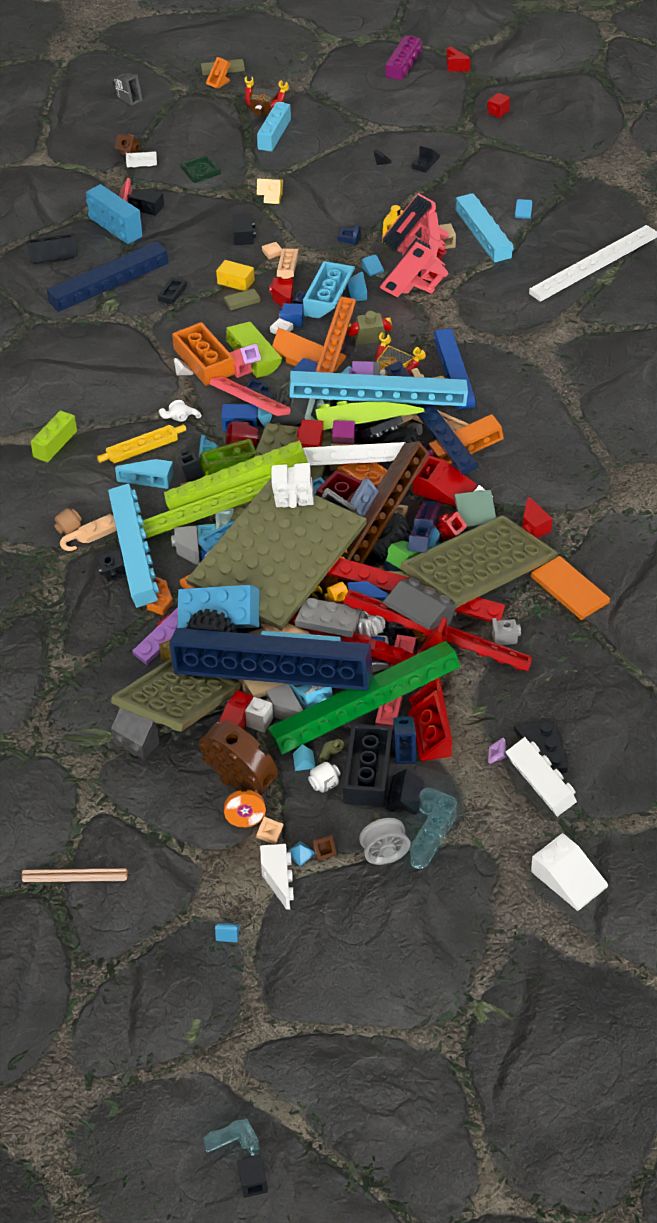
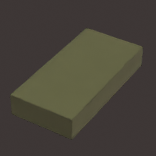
(242, 299)

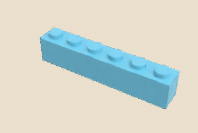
(484, 227)

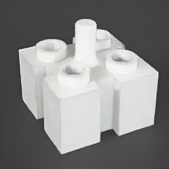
(292, 485)

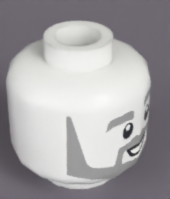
(324, 777)

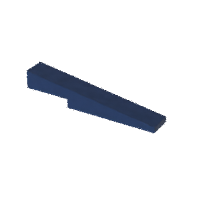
(424, 526)

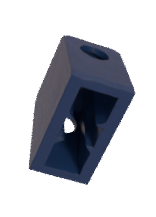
(404, 732)

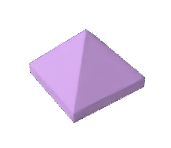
(497, 751)

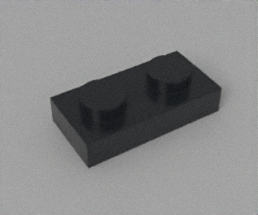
(172, 290)

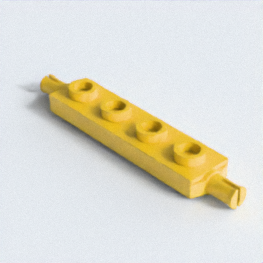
(141, 444)

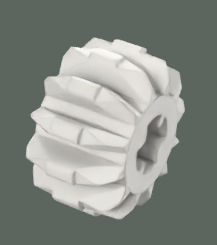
(370, 624)

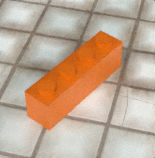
(473, 437)

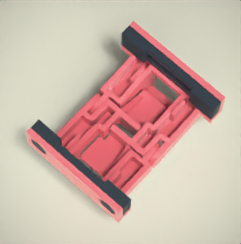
(417, 252)

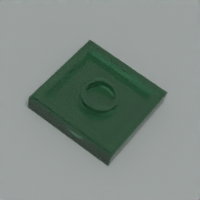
(200, 169)

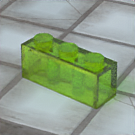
(226, 456)

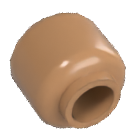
(67, 521)

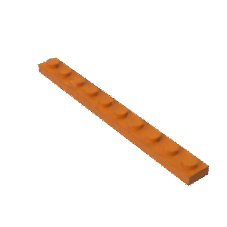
(336, 335)

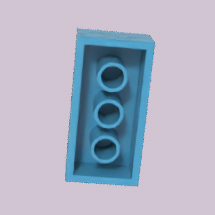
(114, 214)
(236, 602)

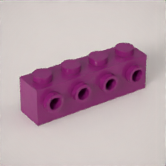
(403, 57)

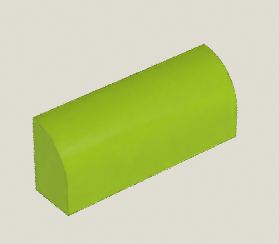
(246, 335)

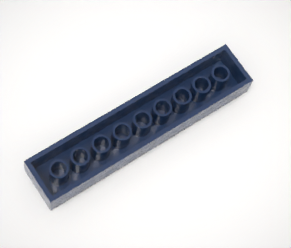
(272, 658)

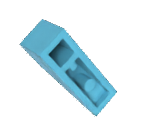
(147, 473)

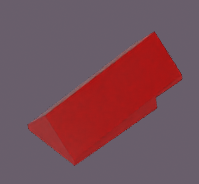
(431, 722)

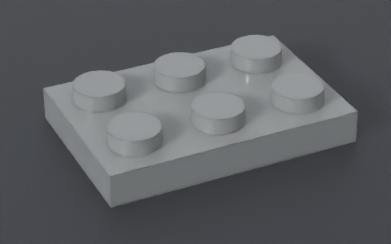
(328, 617)

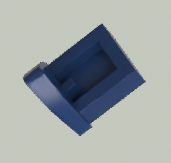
(350, 235)

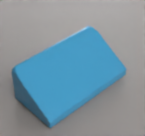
(357, 287)

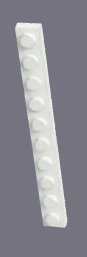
(592, 263)

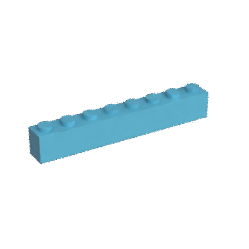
(133, 546)

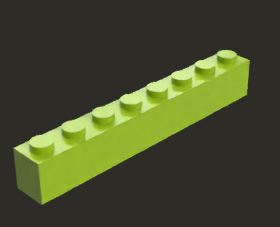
(235, 476)

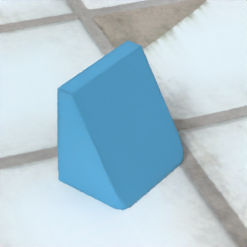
(523, 209)
(372, 265)

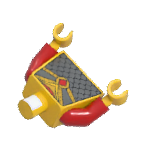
(390, 355)

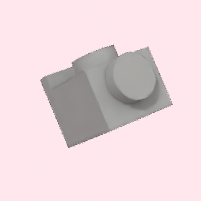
(505, 631)

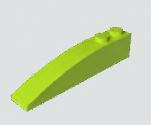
(363, 412)

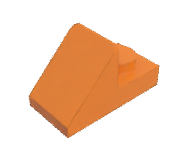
(217, 75)

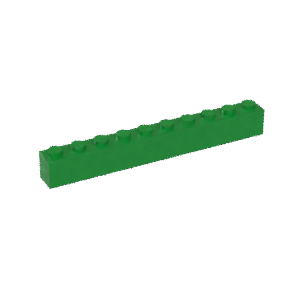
(354, 703)

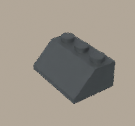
(297, 405)
(420, 603)

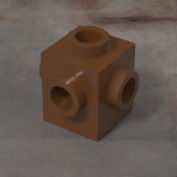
(127, 144)

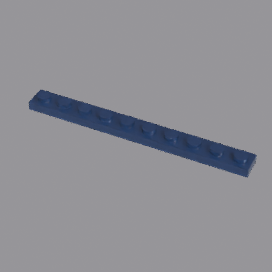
(439, 428)

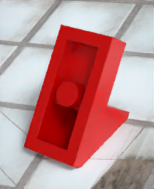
(457, 61)

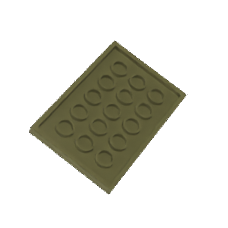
(174, 698)

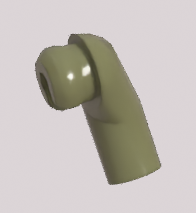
(330, 748)

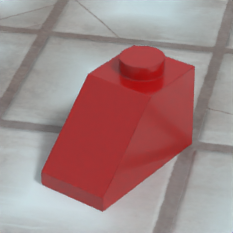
(282, 290)
(536, 520)

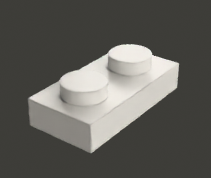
(141, 159)

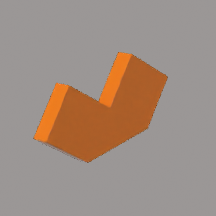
(164, 598)

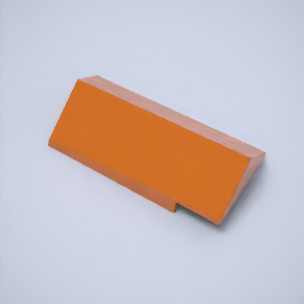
(296, 348)

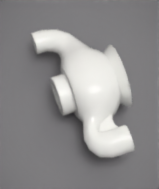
(179, 411)

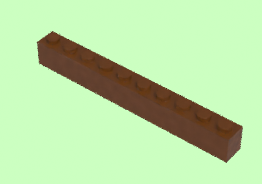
(391, 492)

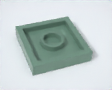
(475, 508)

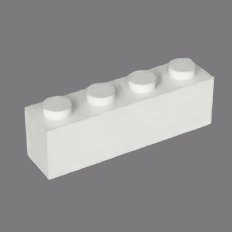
(541, 776)

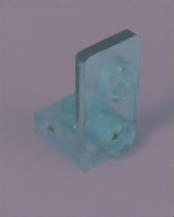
(236, 1130)

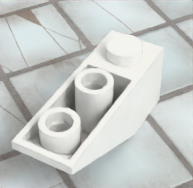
(275, 871)

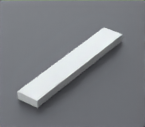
(352, 453)

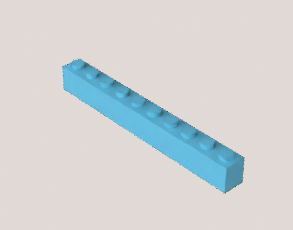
(378, 388)

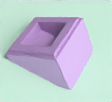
(250, 354)

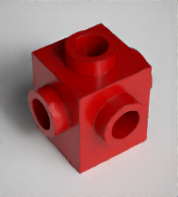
(450, 525)

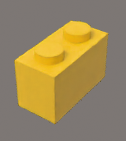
(235, 275)

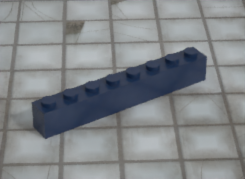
(107, 276)

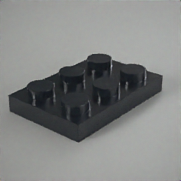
(378, 428)

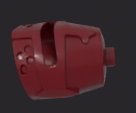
(241, 431)

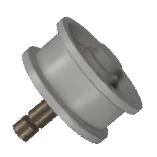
(384, 840)

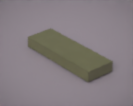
(235, 66)

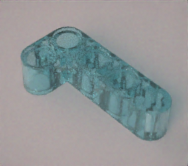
(442, 814)

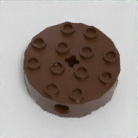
(237, 758)

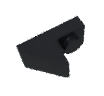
(426, 159)

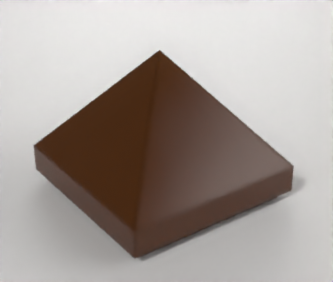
(324, 847)

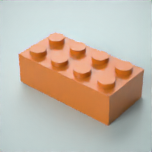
(203, 353)

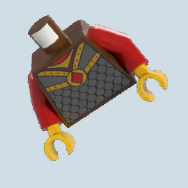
(263, 99)

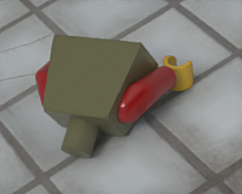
(368, 328)

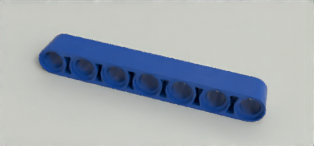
(452, 361)

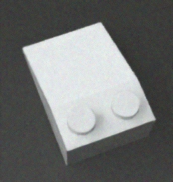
(568, 872)

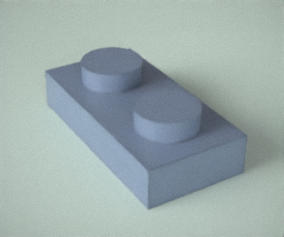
(364, 497)

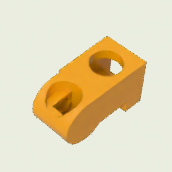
(336, 593)

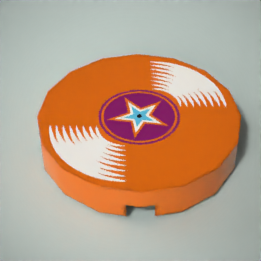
(244, 808)

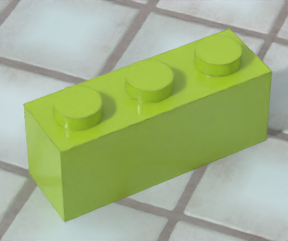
(53, 436)

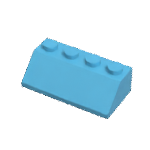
(326, 289)

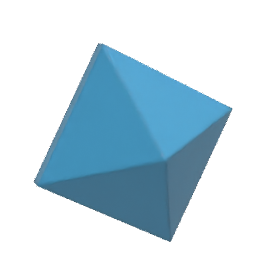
(301, 853)

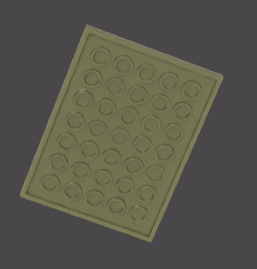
(279, 552)

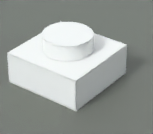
(280, 323)

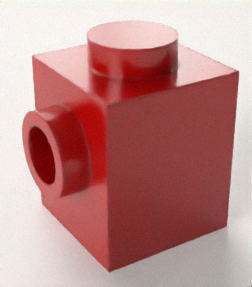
(498, 105)

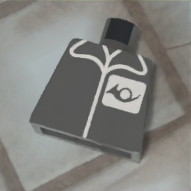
(128, 88)

